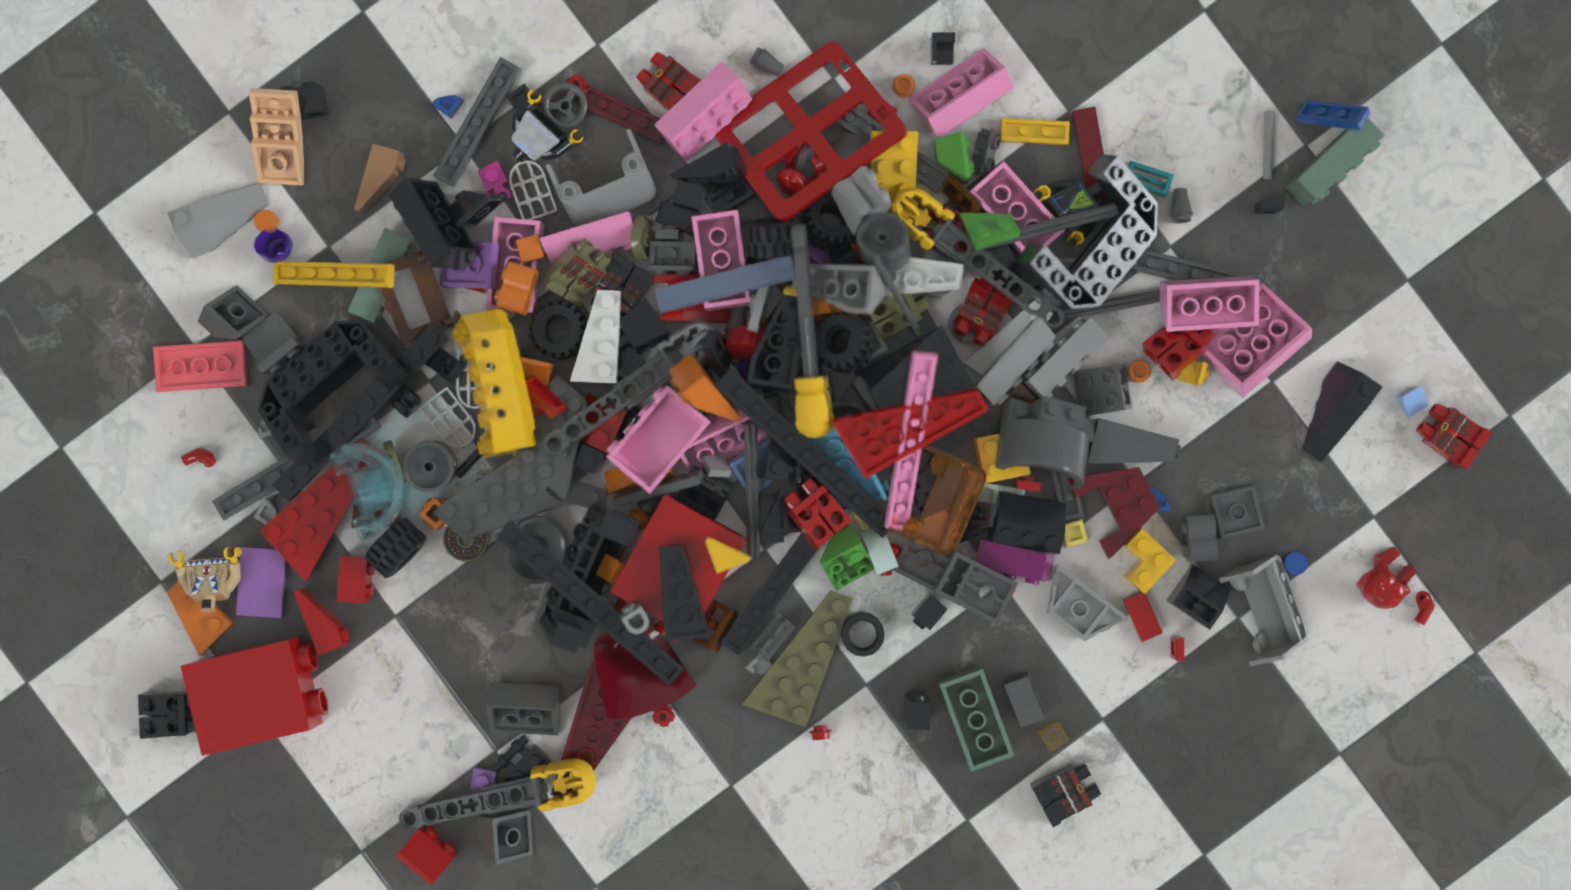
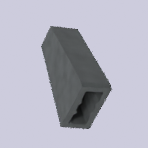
(1128, 444)

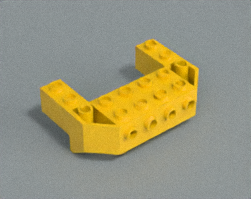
(516, 428)

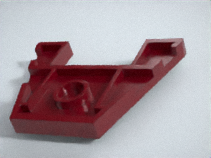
(1127, 499)

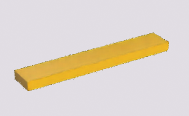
(334, 274)

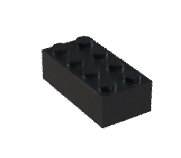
(432, 225)

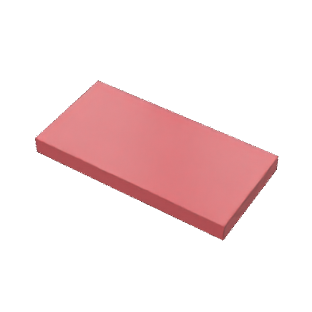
(200, 366)

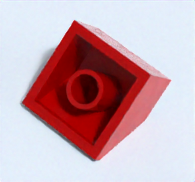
(608, 432)
(427, 854)

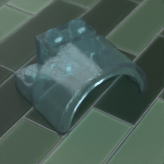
(373, 486)

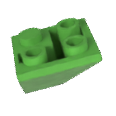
(952, 155)
(845, 558)

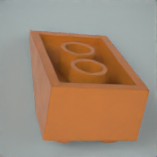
(698, 388)

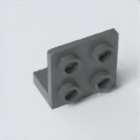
(1103, 389)

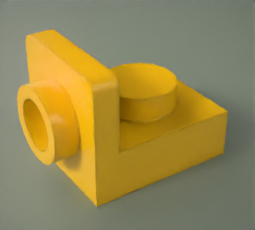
(1194, 373)

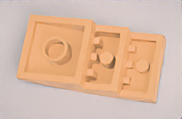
(277, 136)

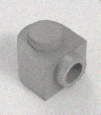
(634, 618)

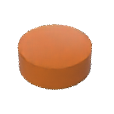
(266, 221)
(1138, 371)

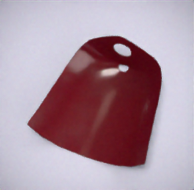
(629, 685)

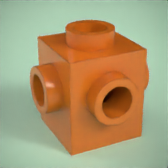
(428, 515)

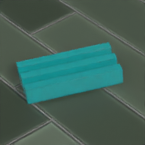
(1157, 191)

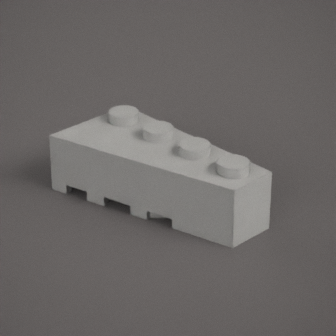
(1065, 358)

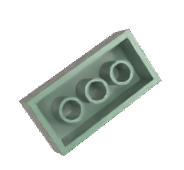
(1333, 162)
(975, 718)

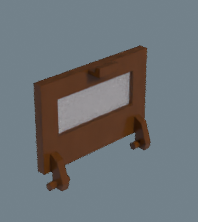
(416, 298)

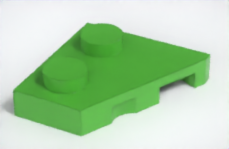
(989, 228)

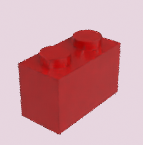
(355, 579)

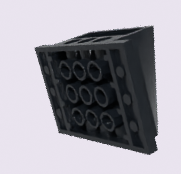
(888, 378)

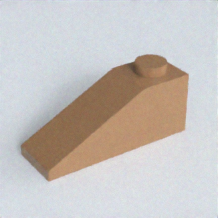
(380, 172)

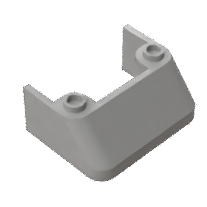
(610, 199)
(1273, 608)

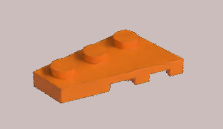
(200, 626)

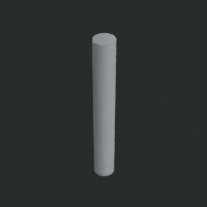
(1268, 145)

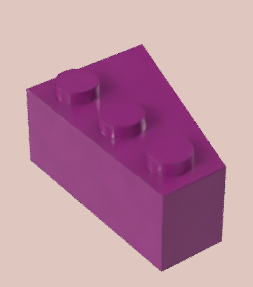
(1016, 561)

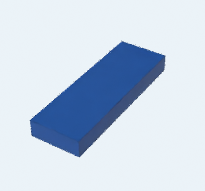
(1333, 115)

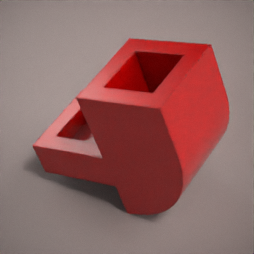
(743, 342)

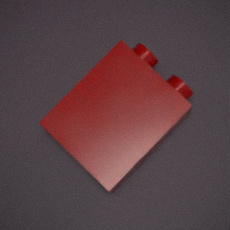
(673, 525)
(254, 694)

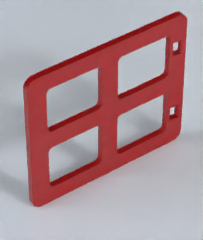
(809, 129)

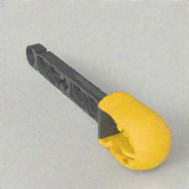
(905, 205)
(813, 398)
(533, 791)

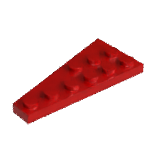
(876, 434)
(311, 520)

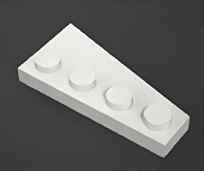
(926, 276)
(600, 344)
(986, 355)

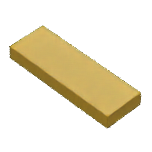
(1034, 131)

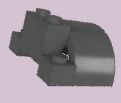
(1045, 436)

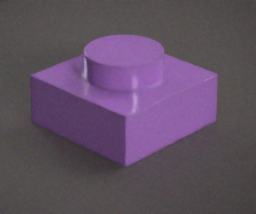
(482, 777)

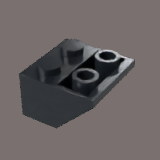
(1199, 596)

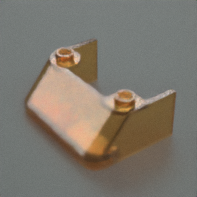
(948, 504)

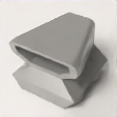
(860, 197)

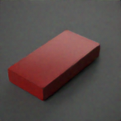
(1142, 616)

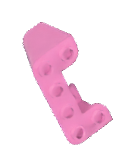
(657, 438)

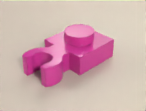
(494, 179)

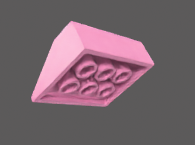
(1253, 352)

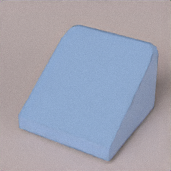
(1412, 400)

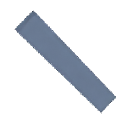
(725, 284)

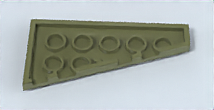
(797, 674)

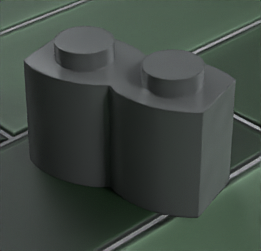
(1199, 538)

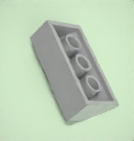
(1014, 361)

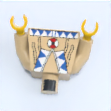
(208, 578)

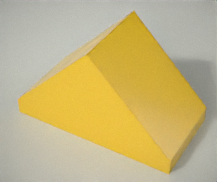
(725, 556)

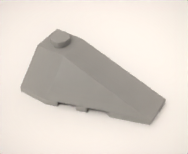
(212, 220)
(847, 286)

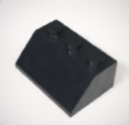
(1029, 523)

